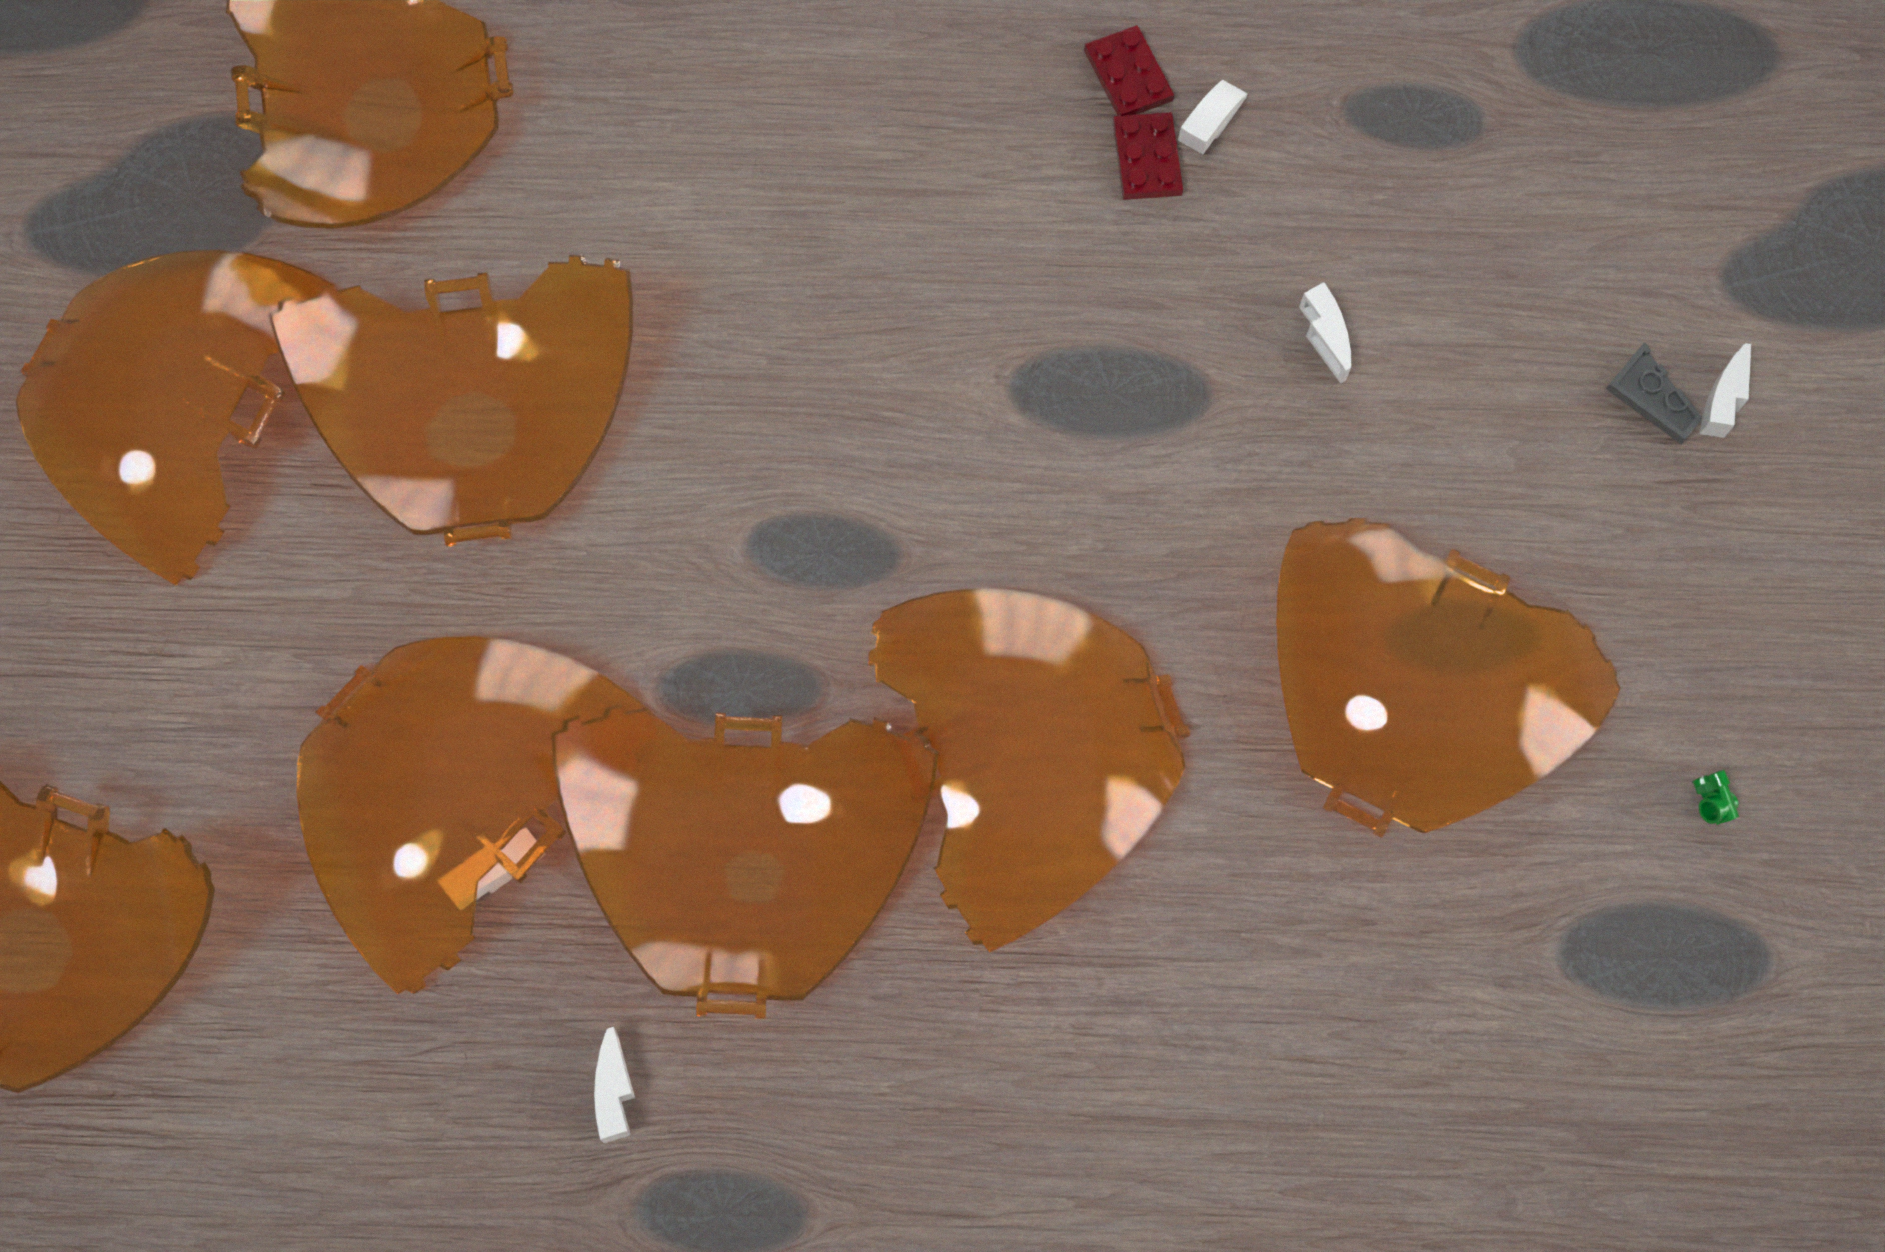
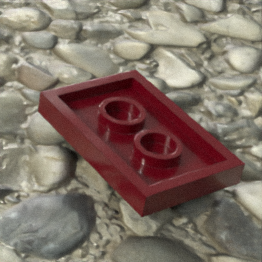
(1128, 72)
(1147, 156)

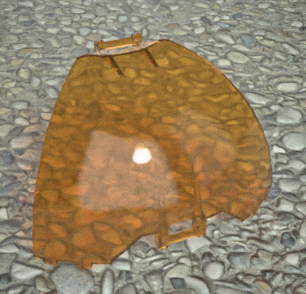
(362, 104)
(143, 391)
(465, 407)
(1425, 679)
(1042, 743)
(425, 784)
(740, 857)
(86, 932)

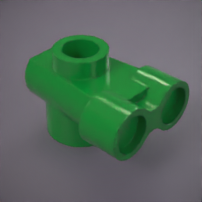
(1718, 802)

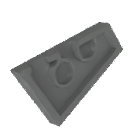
(1650, 393)

